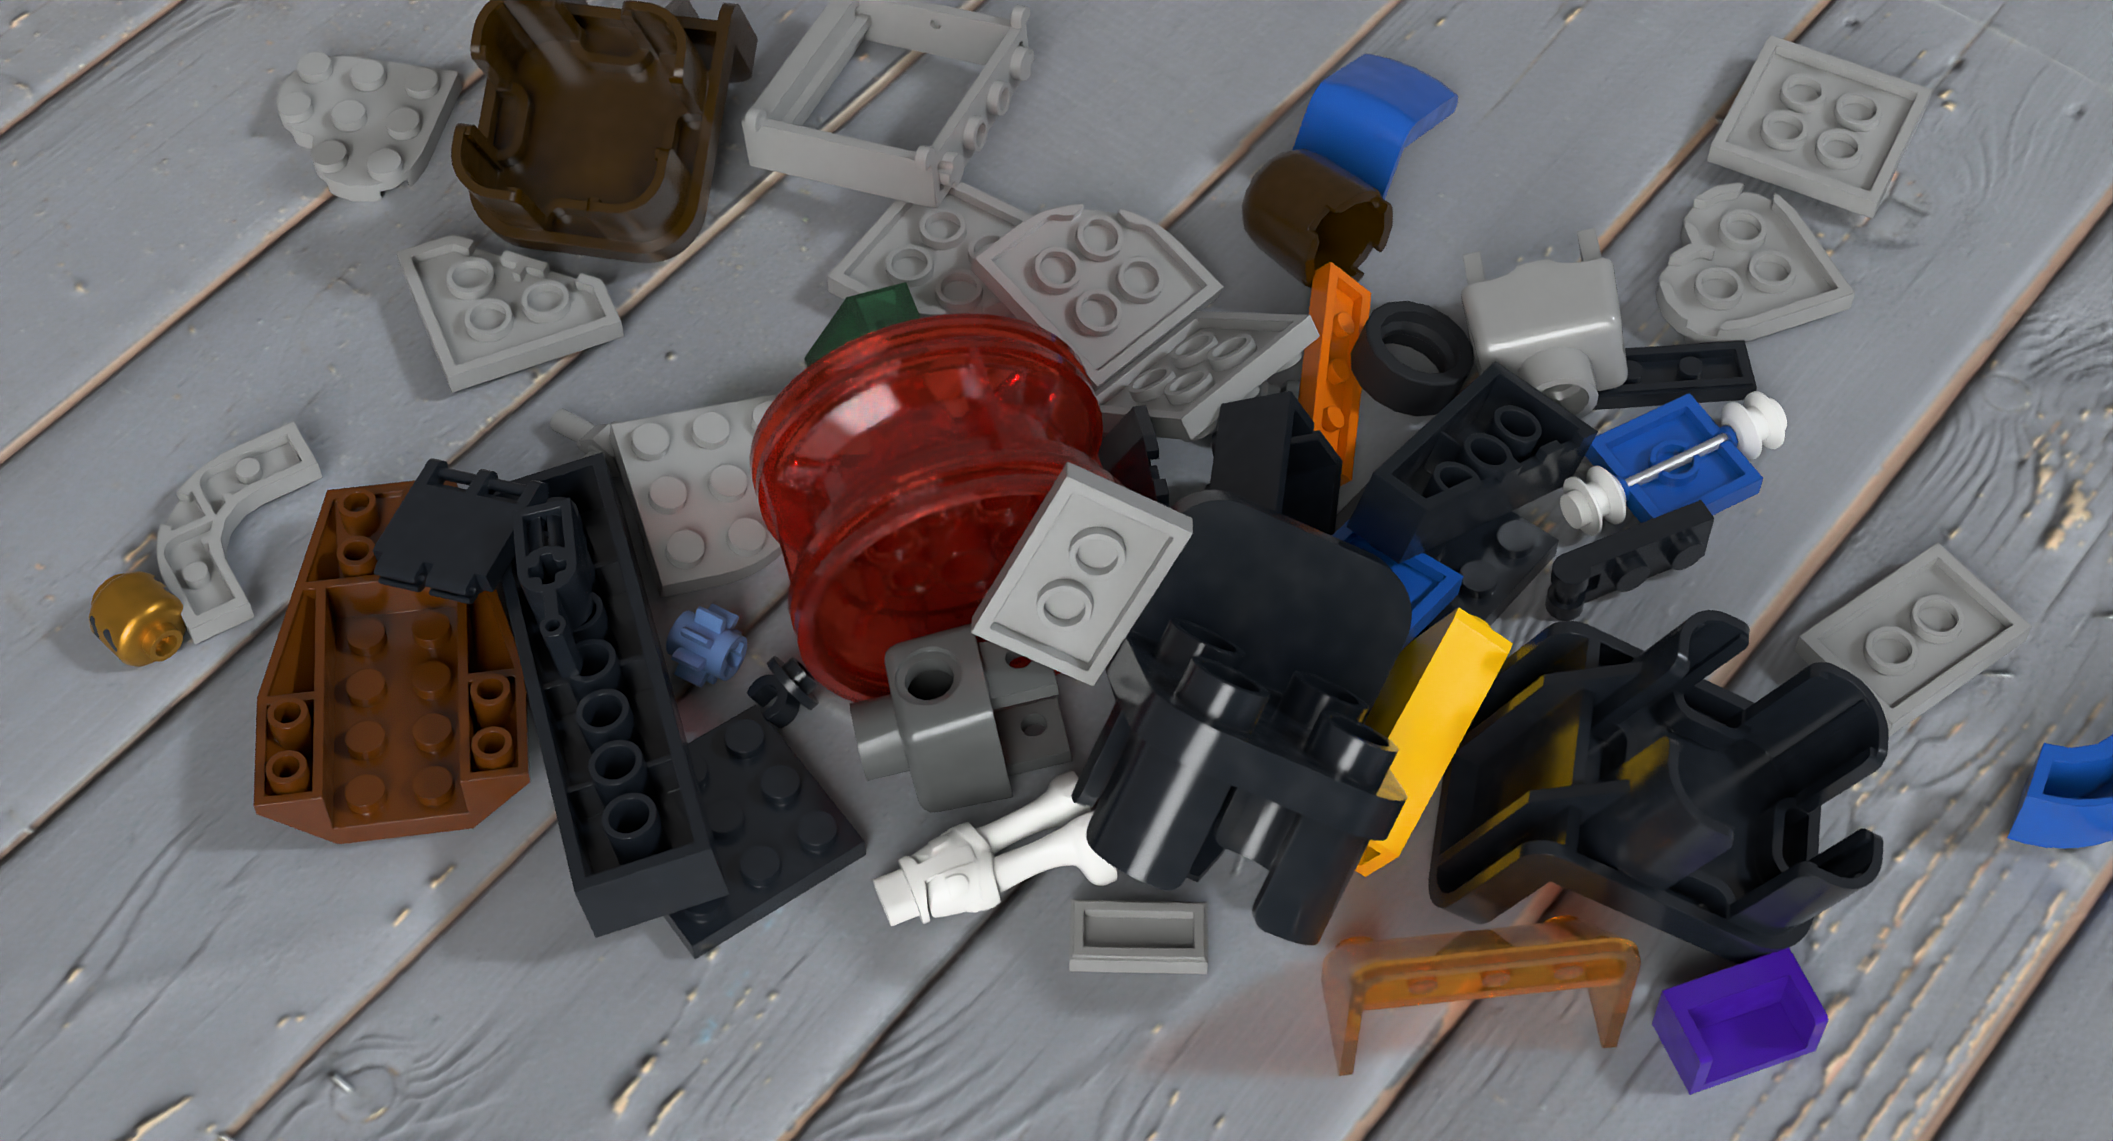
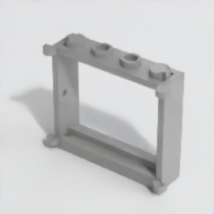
(923, 177)

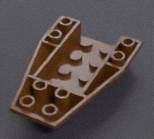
(384, 699)

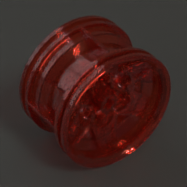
(910, 478)

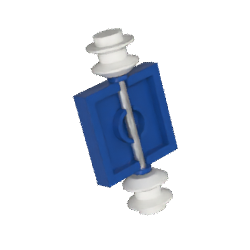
(1673, 461)

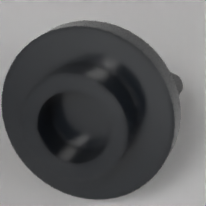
(790, 684)

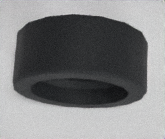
(1396, 383)

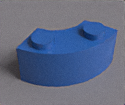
(2067, 798)

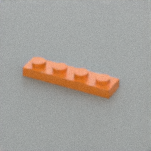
(1327, 382)

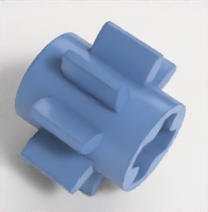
(706, 645)

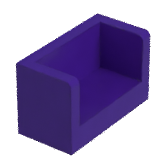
(1739, 1020)

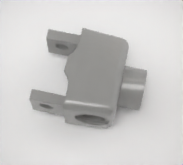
(1550, 324)

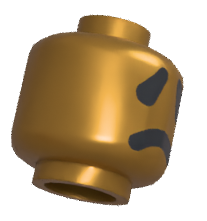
(135, 617)

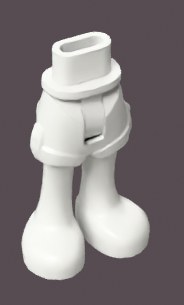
(960, 867)

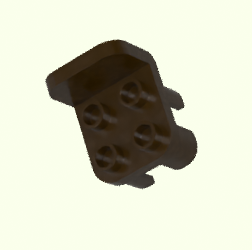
(599, 123)

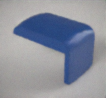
(1371, 114)

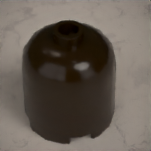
(1313, 214)

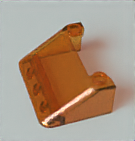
(1478, 965)

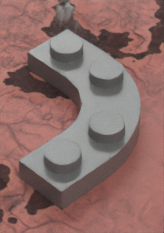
(209, 508)

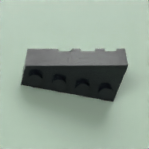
(1470, 465)

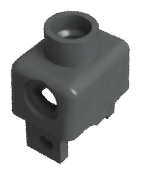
(945, 725)

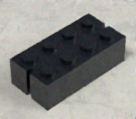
(1277, 459)

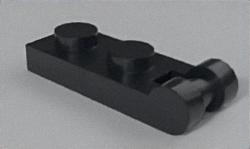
(1628, 559)

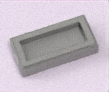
(1138, 936)

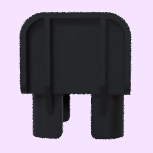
(1257, 680)
(1659, 788)

